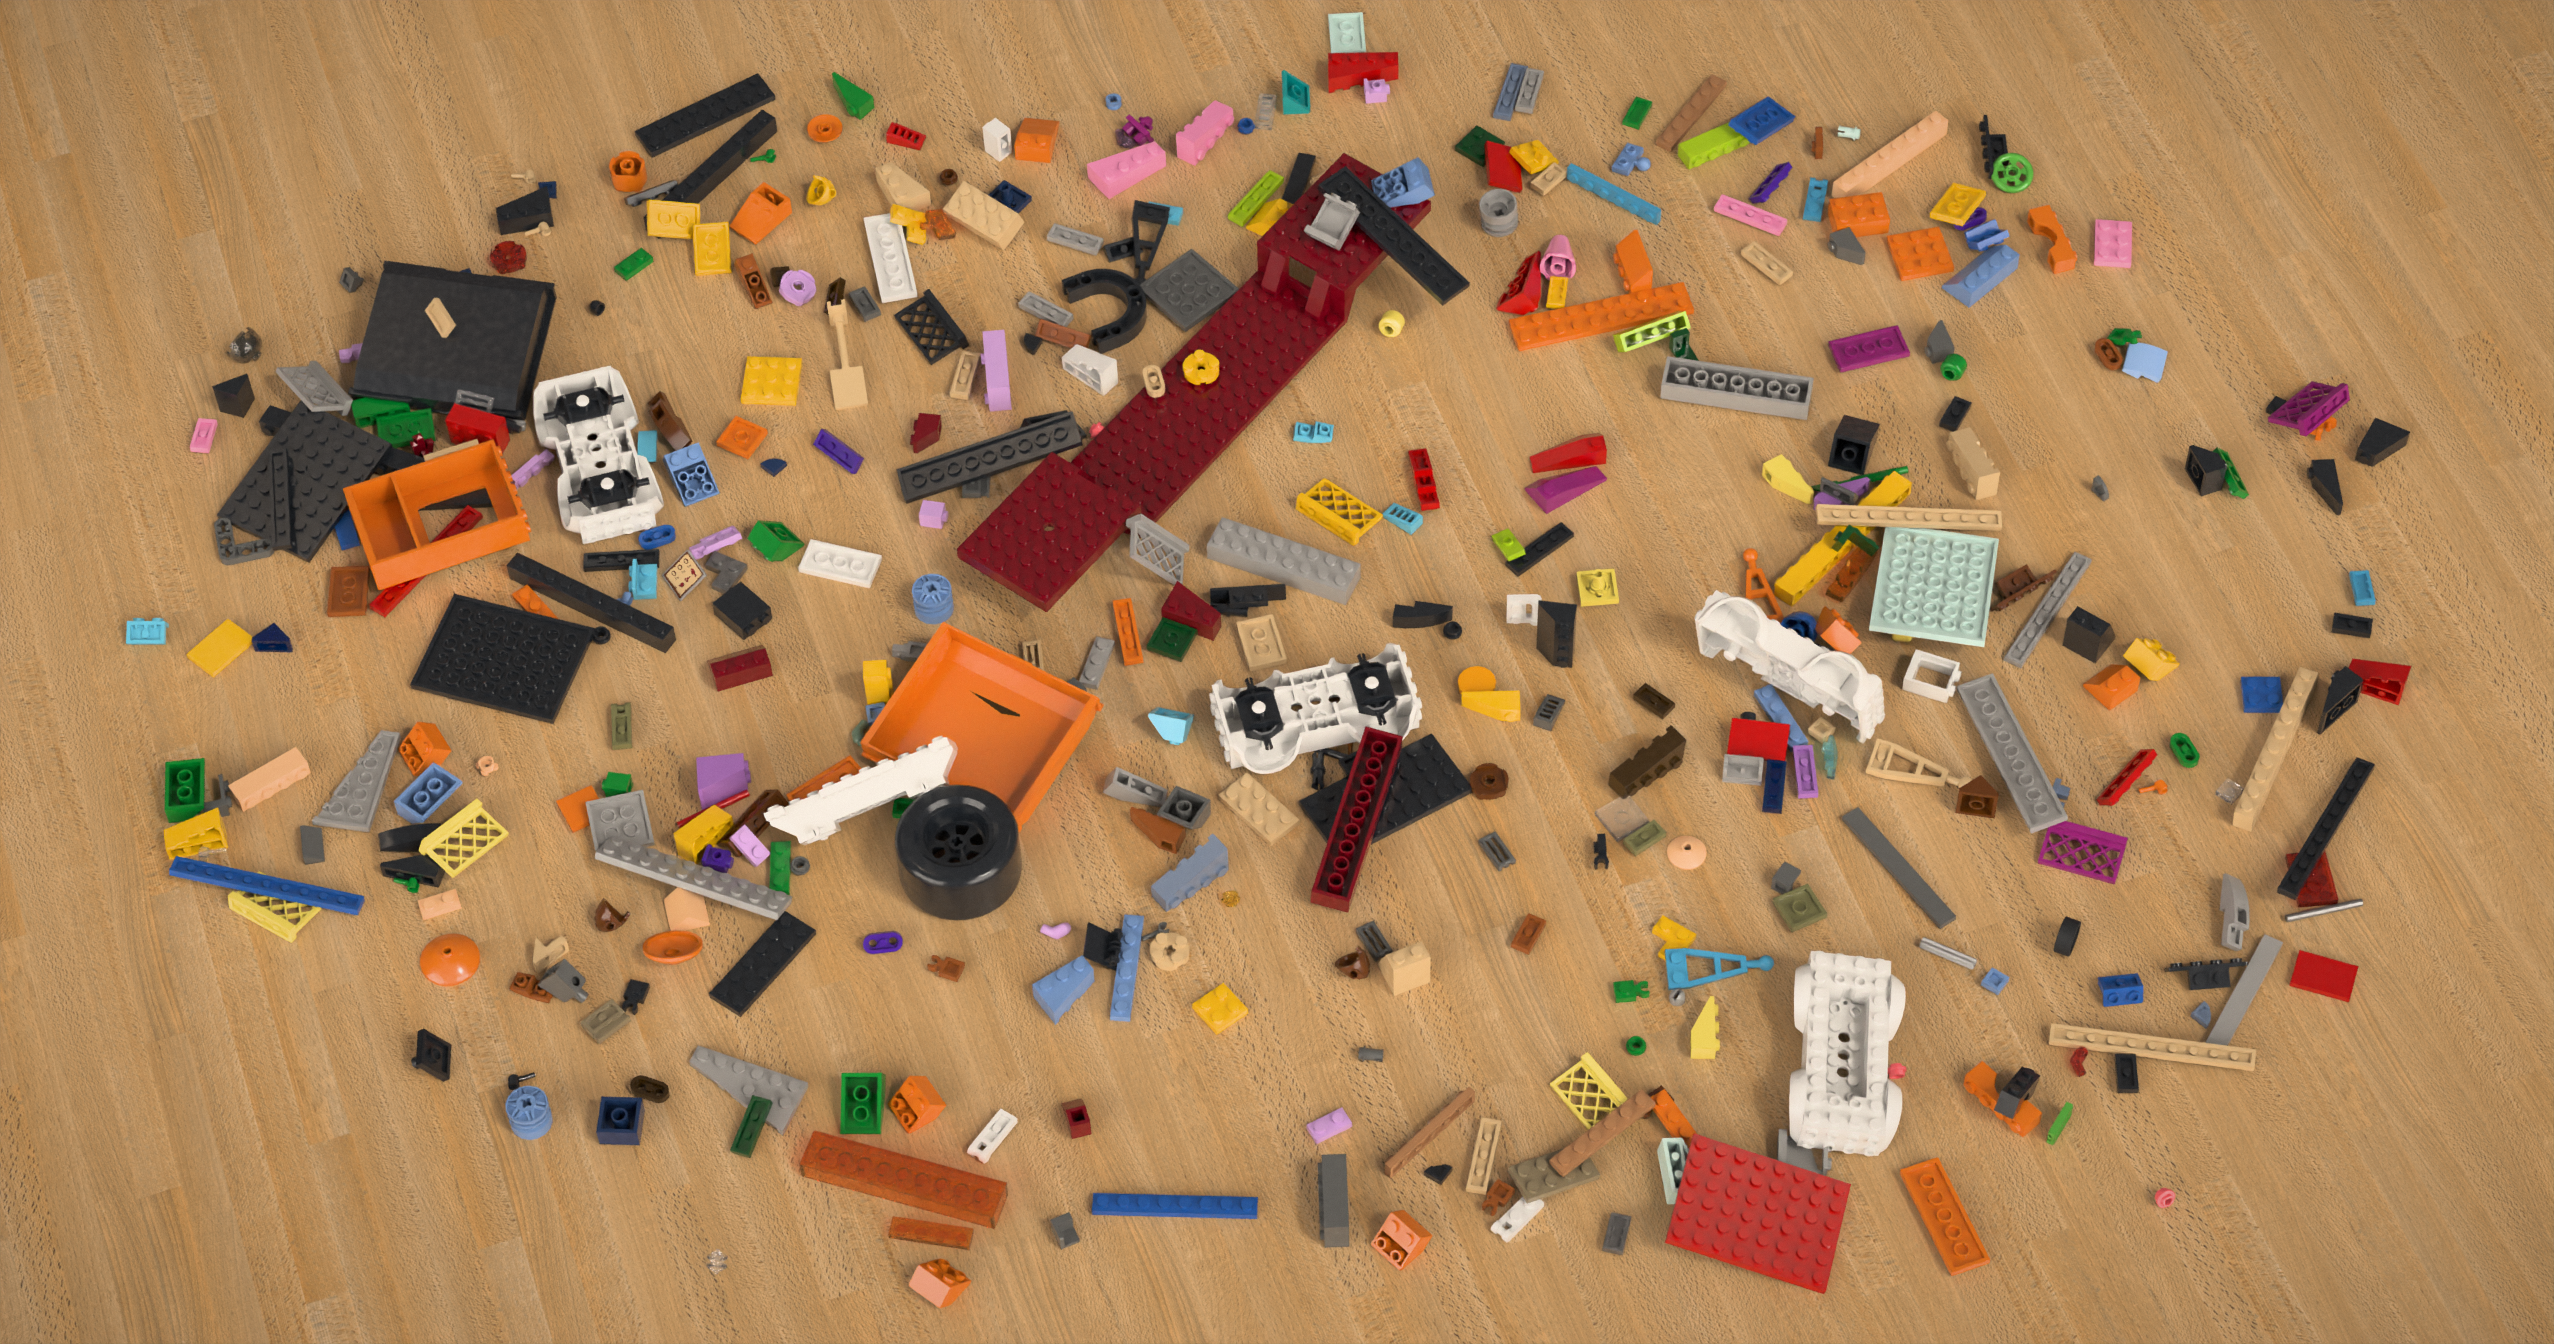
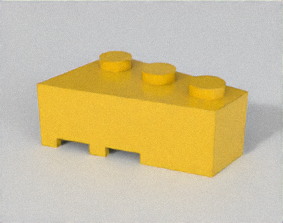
(877, 681)
(703, 830)

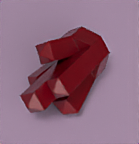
(420, 447)

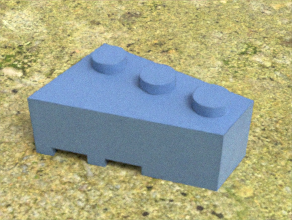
(1062, 987)

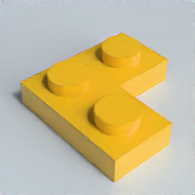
(910, 219)
(1674, 935)

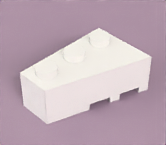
(1091, 368)

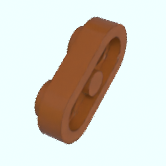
(2111, 356)

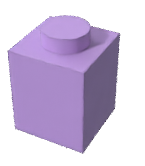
(933, 514)

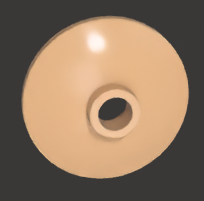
(1684, 858)

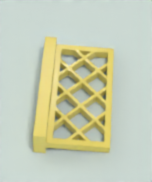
(450, 829)
(266, 918)
(1597, 1077)

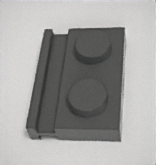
(977, 488)

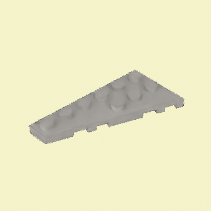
(747, 1079)

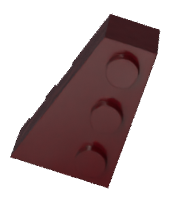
(1192, 611)

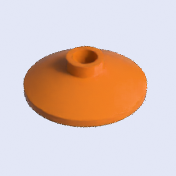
(824, 128)

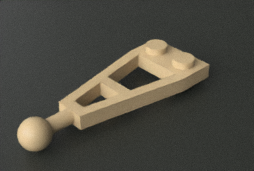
(1883, 754)

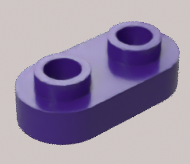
(1978, 217)
(883, 944)

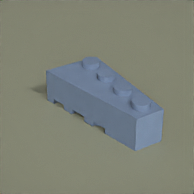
(1191, 874)

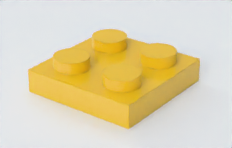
(1220, 1008)

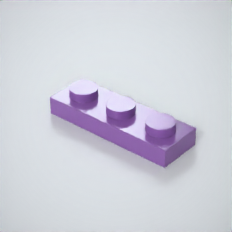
(1805, 771)

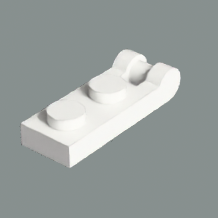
(992, 1135)
(1516, 1218)

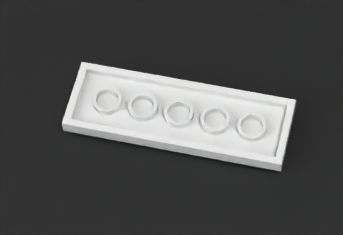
(890, 258)

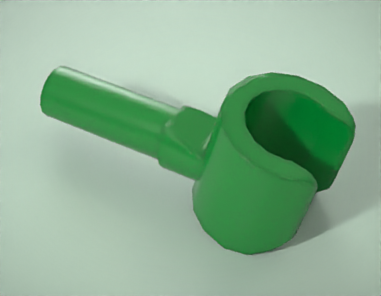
(769, 157)
(412, 885)

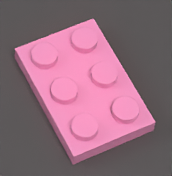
(2113, 243)

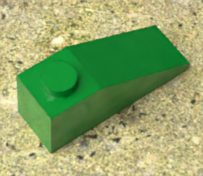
(856, 100)
(367, 409)

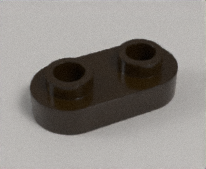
(651, 1089)

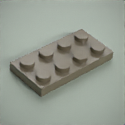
(1539, 1179)

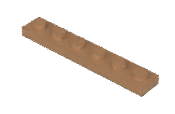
(1691, 113)
(1433, 1128)
(1602, 1133)

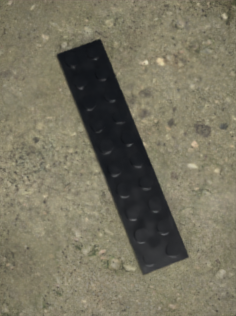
(1397, 237)
(989, 457)

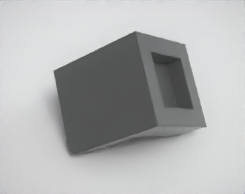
(1784, 878)
(1064, 1230)

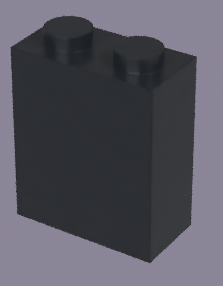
(742, 610)

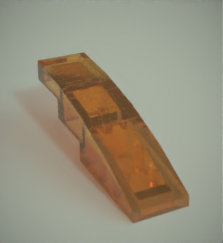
(1850, 574)

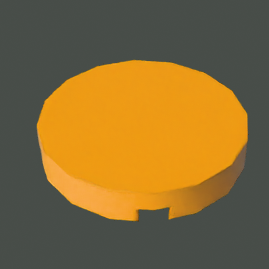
(1476, 679)

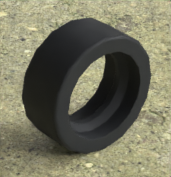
(2067, 936)

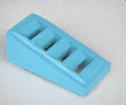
(1409, 527)

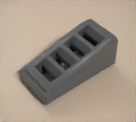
(1546, 723)

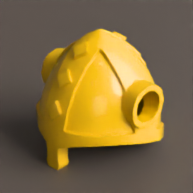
(825, 191)

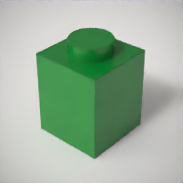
(617, 784)

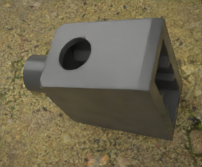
(564, 982)

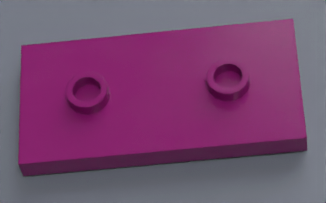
(1868, 348)

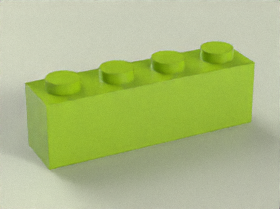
(1710, 145)
(1651, 331)

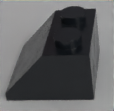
(2205, 470)

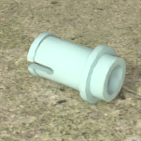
(1853, 133)

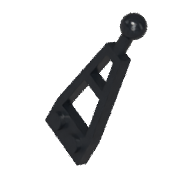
(1153, 214)

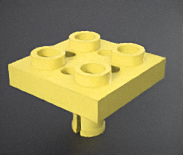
(1597, 583)

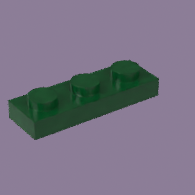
(751, 1126)

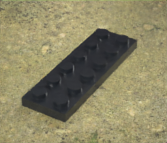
(762, 964)

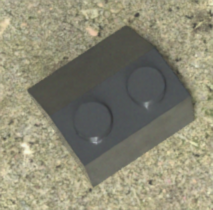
(1186, 808)

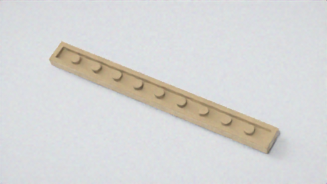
(1908, 517)
(2153, 1047)

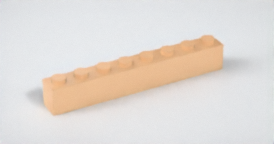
(1891, 156)

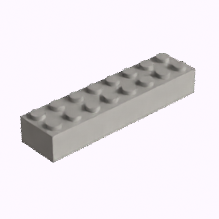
(1737, 388)
(1284, 561)

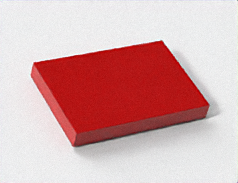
(1502, 168)
(1758, 739)
(2324, 976)

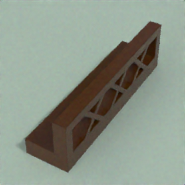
(754, 818)

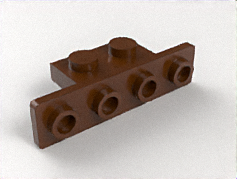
(2018, 582)

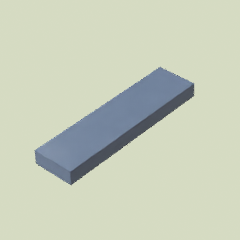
(1510, 92)

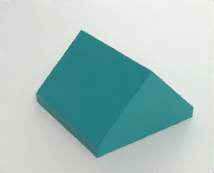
(1295, 95)

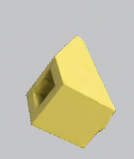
(1784, 478)
(1703, 1034)

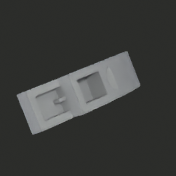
(2236, 912)

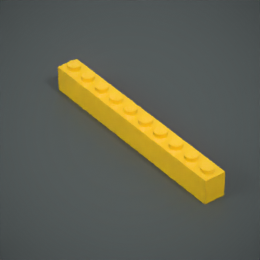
(1823, 557)

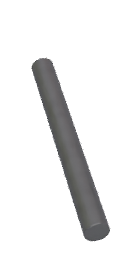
(2324, 910)

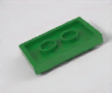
(401, 427)

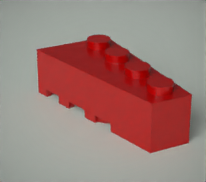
(1352, 68)

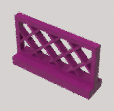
(2316, 413)
(2091, 837)

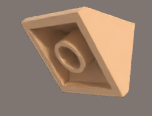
(685, 910)

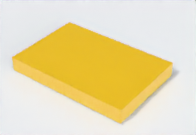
(1957, 204)
(672, 219)
(712, 248)
(220, 648)

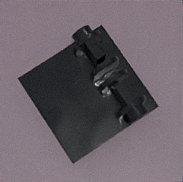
(1103, 946)

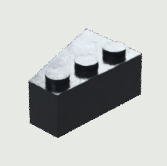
(525, 212)

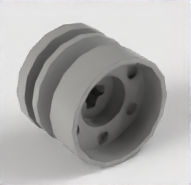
(1498, 212)

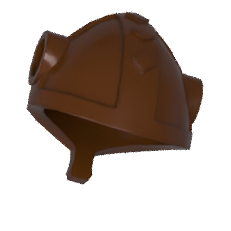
(608, 918)
(1354, 967)

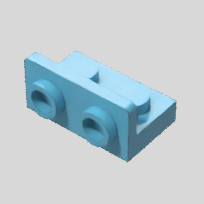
(643, 580)
(146, 632)

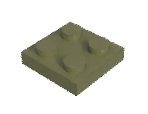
(1799, 908)

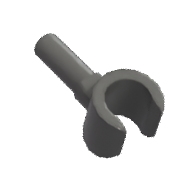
(1161, 927)

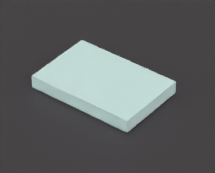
(1347, 33)

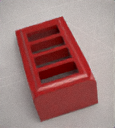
(894, 136)

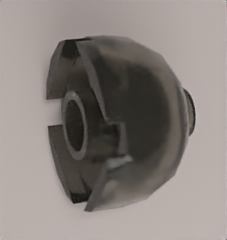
(246, 347)

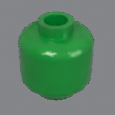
(1953, 367)

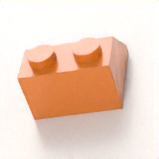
(2113, 685)

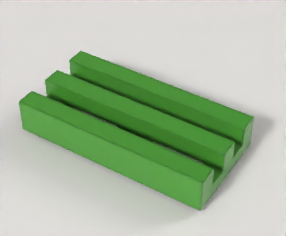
(2059, 1123)

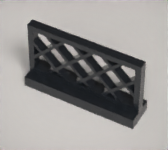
(942, 317)

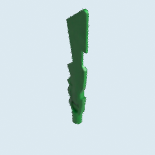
(1872, 476)

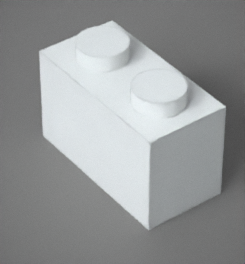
(997, 139)

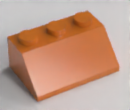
(1633, 263)

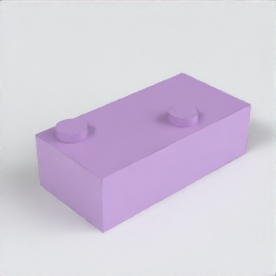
(996, 370)

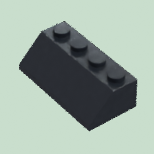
(1557, 632)

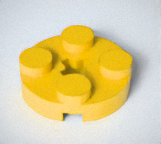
(1201, 359)

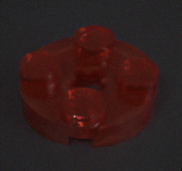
(513, 264)

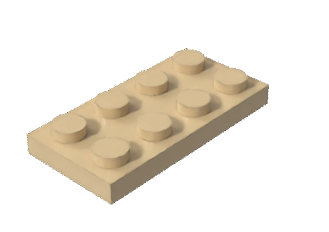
(1259, 809)

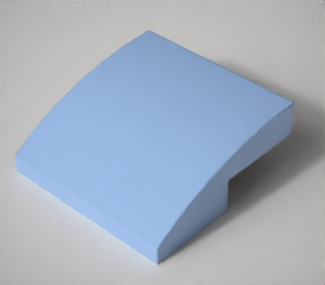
(2144, 361)

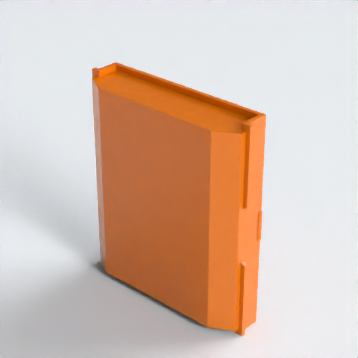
(995, 750)

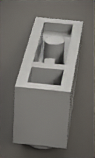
(1134, 789)

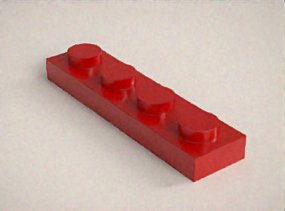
(2126, 777)

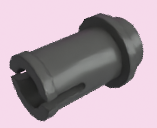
(1370, 1054)

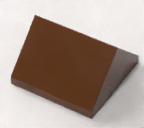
(1977, 799)

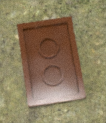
(348, 591)

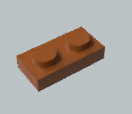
(1528, 934)

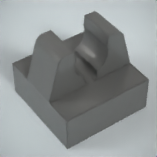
(350, 280)

